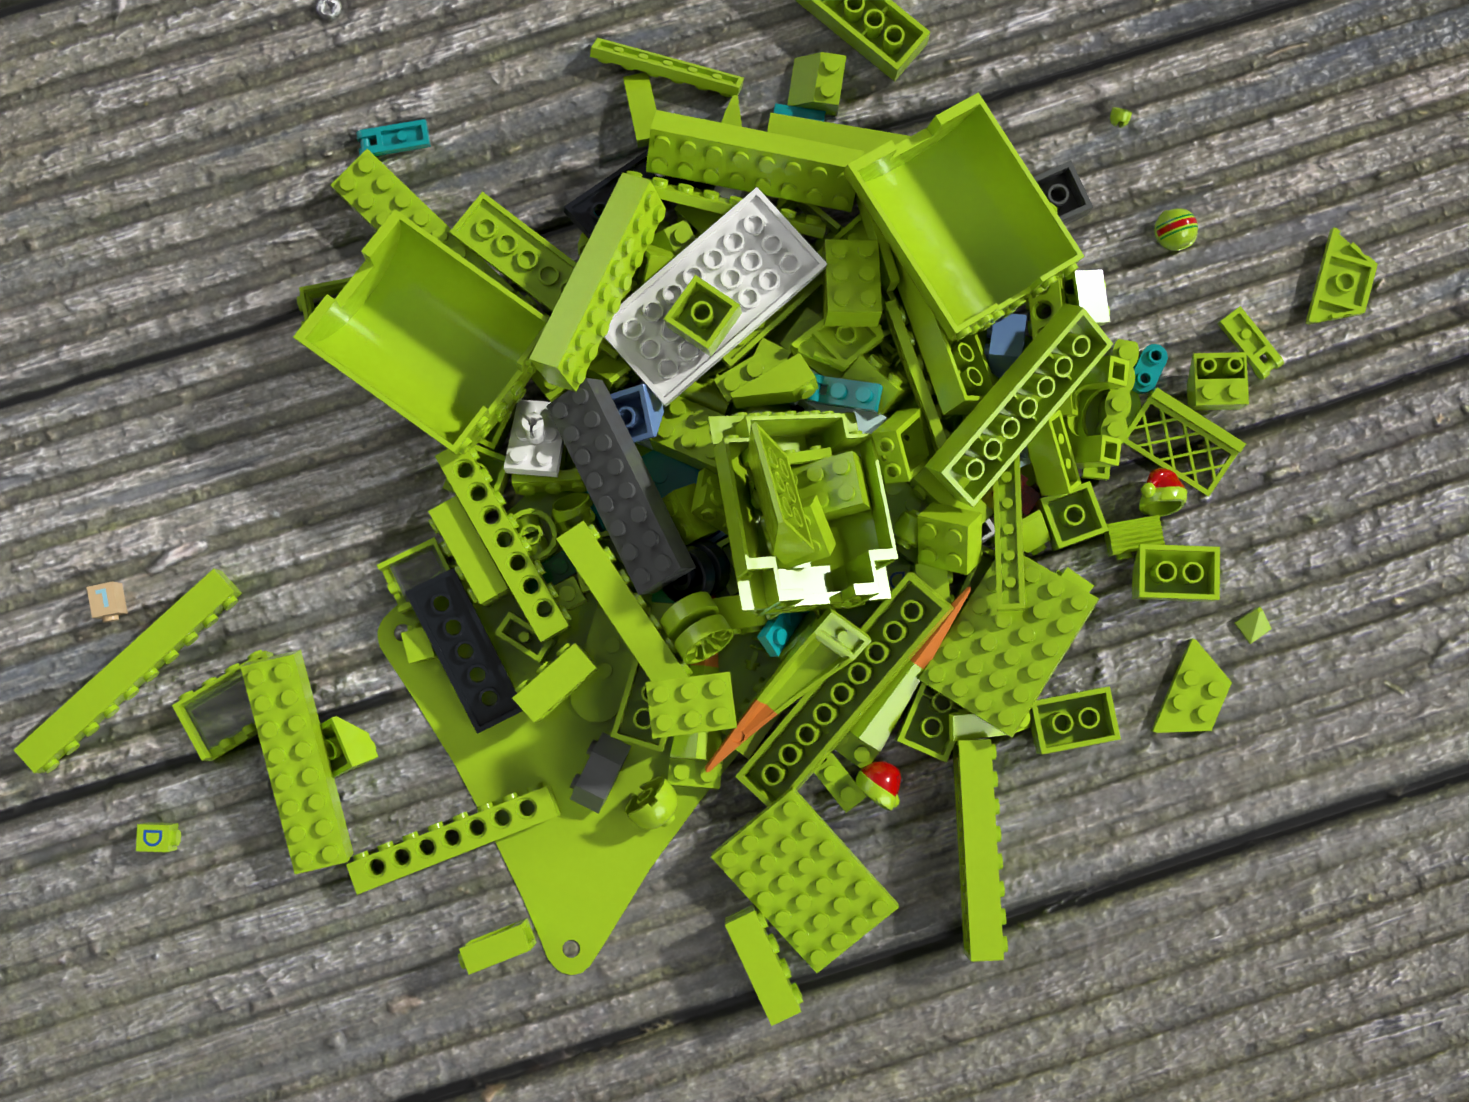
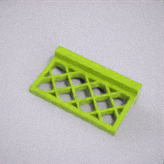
(1196, 423)

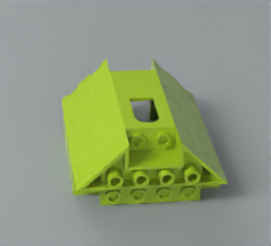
(862, 540)

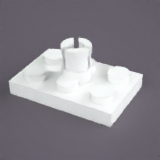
(534, 441)

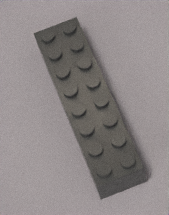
(621, 487)

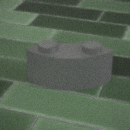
(600, 772)

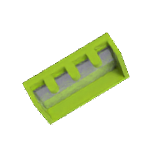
(219, 712)

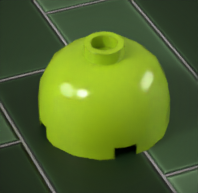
(654, 806)

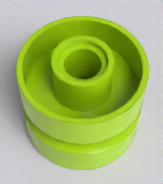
(696, 627)

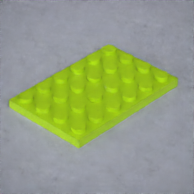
(1004, 659)
(804, 880)

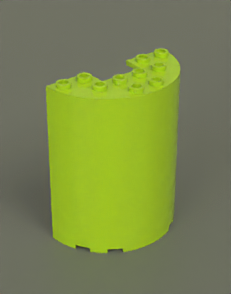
(965, 218)
(428, 335)

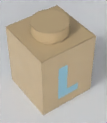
(107, 601)

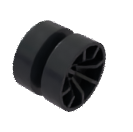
(709, 576)

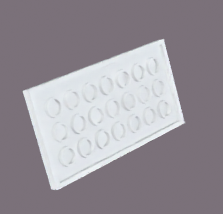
(746, 256)

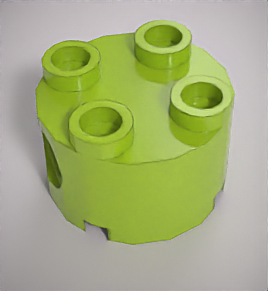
(539, 531)

